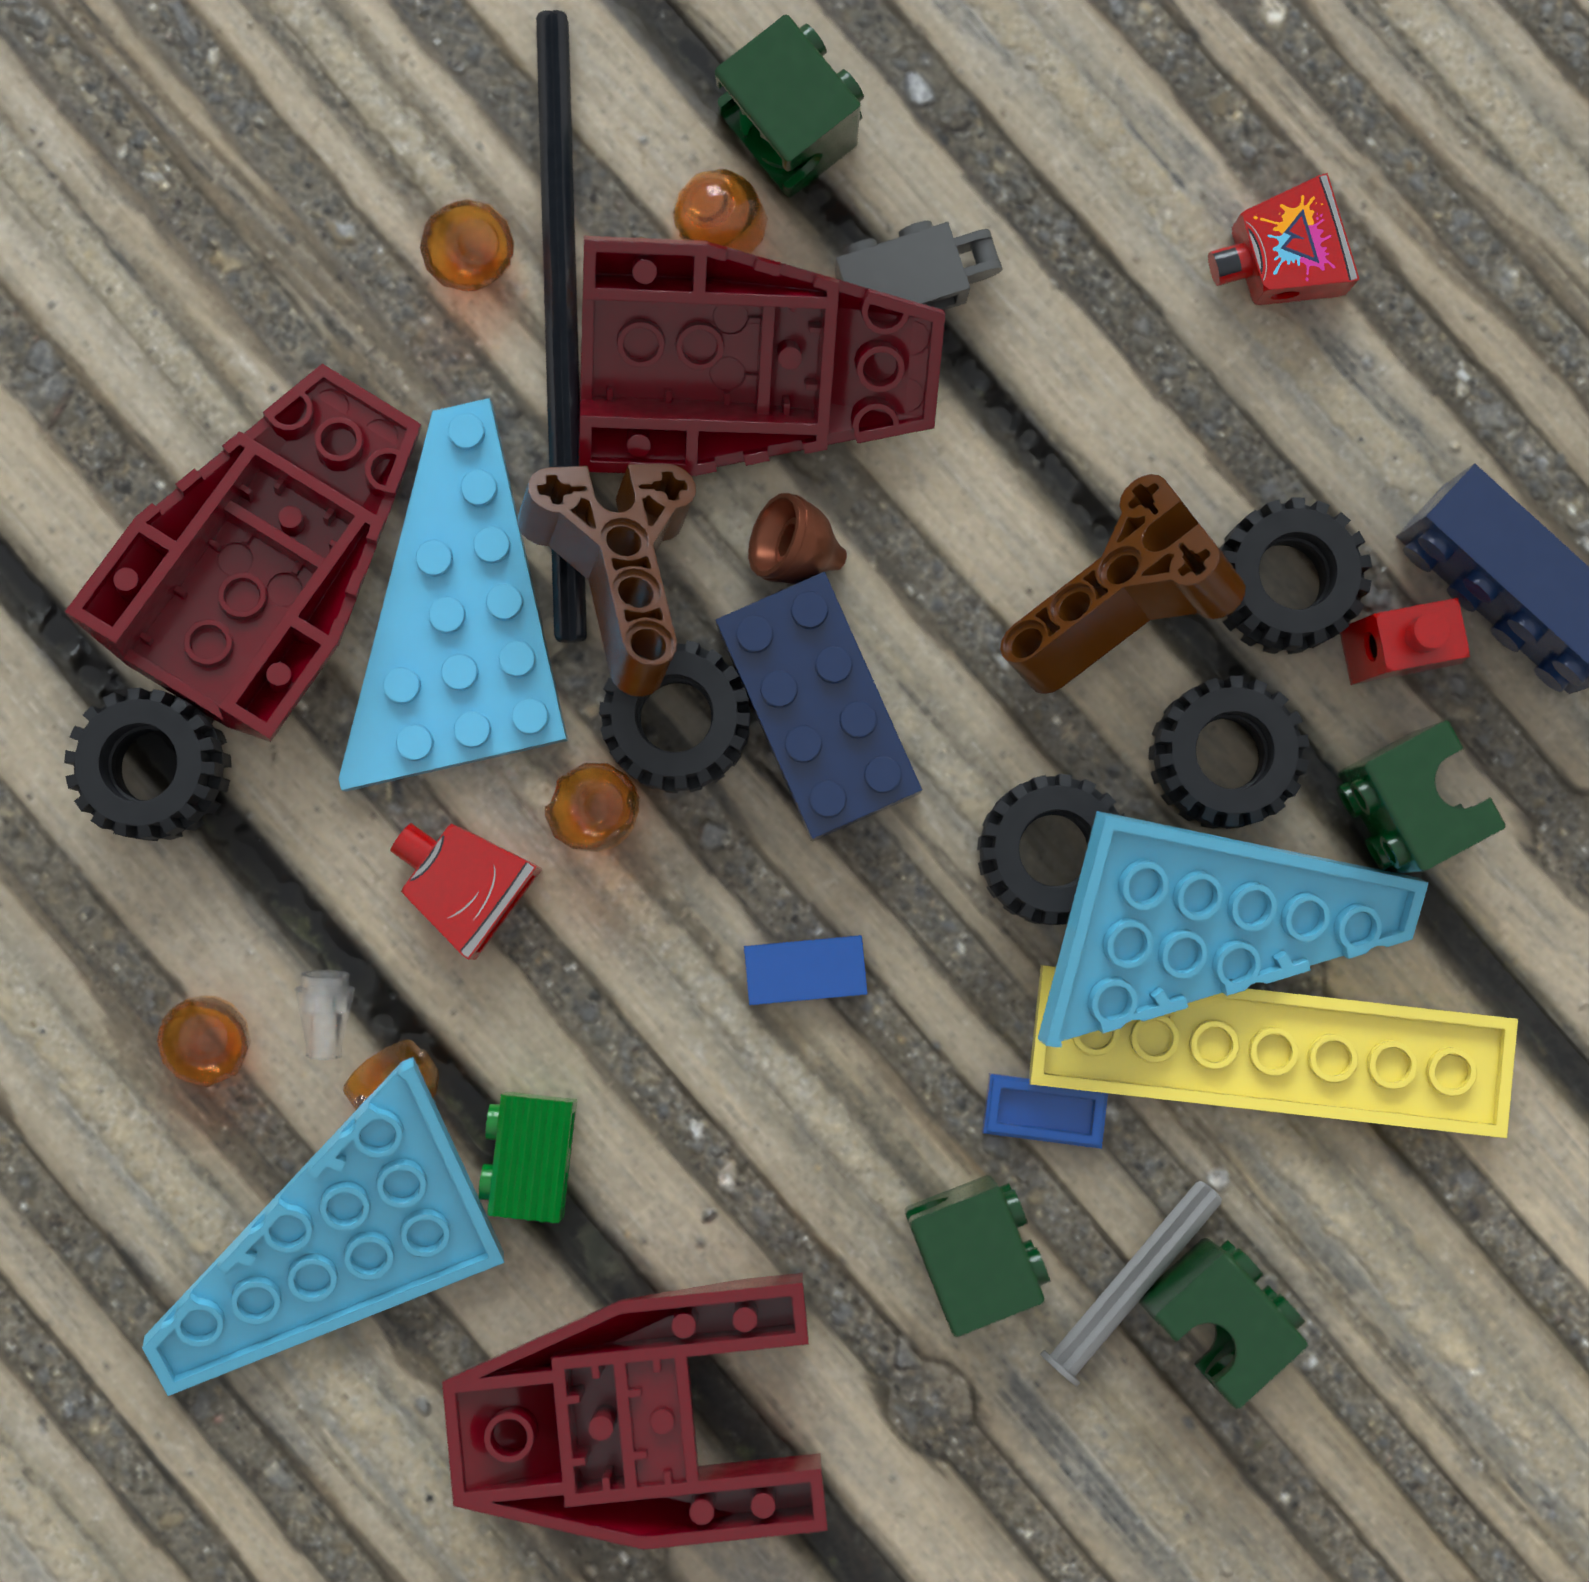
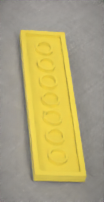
(1300, 1059)

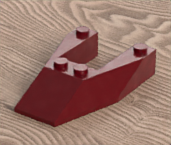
(600, 1425)

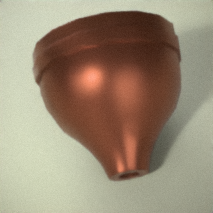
(793, 541)

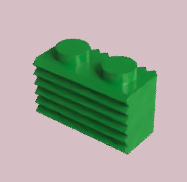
(529, 1157)

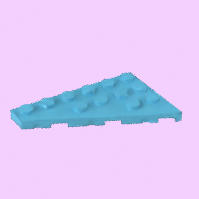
(460, 633)
(1201, 915)
(350, 1235)

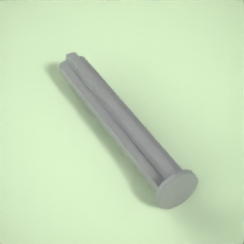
(1133, 1281)

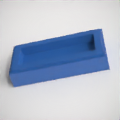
(805, 970)
(1043, 1112)

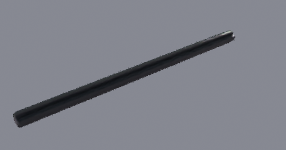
(560, 292)

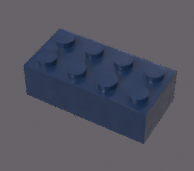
(1509, 572)
(818, 706)

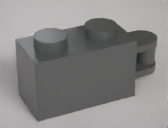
(921, 264)

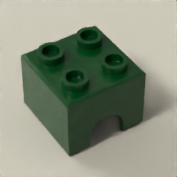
(790, 104)
(1402, 807)
(977, 1254)
(1252, 1326)

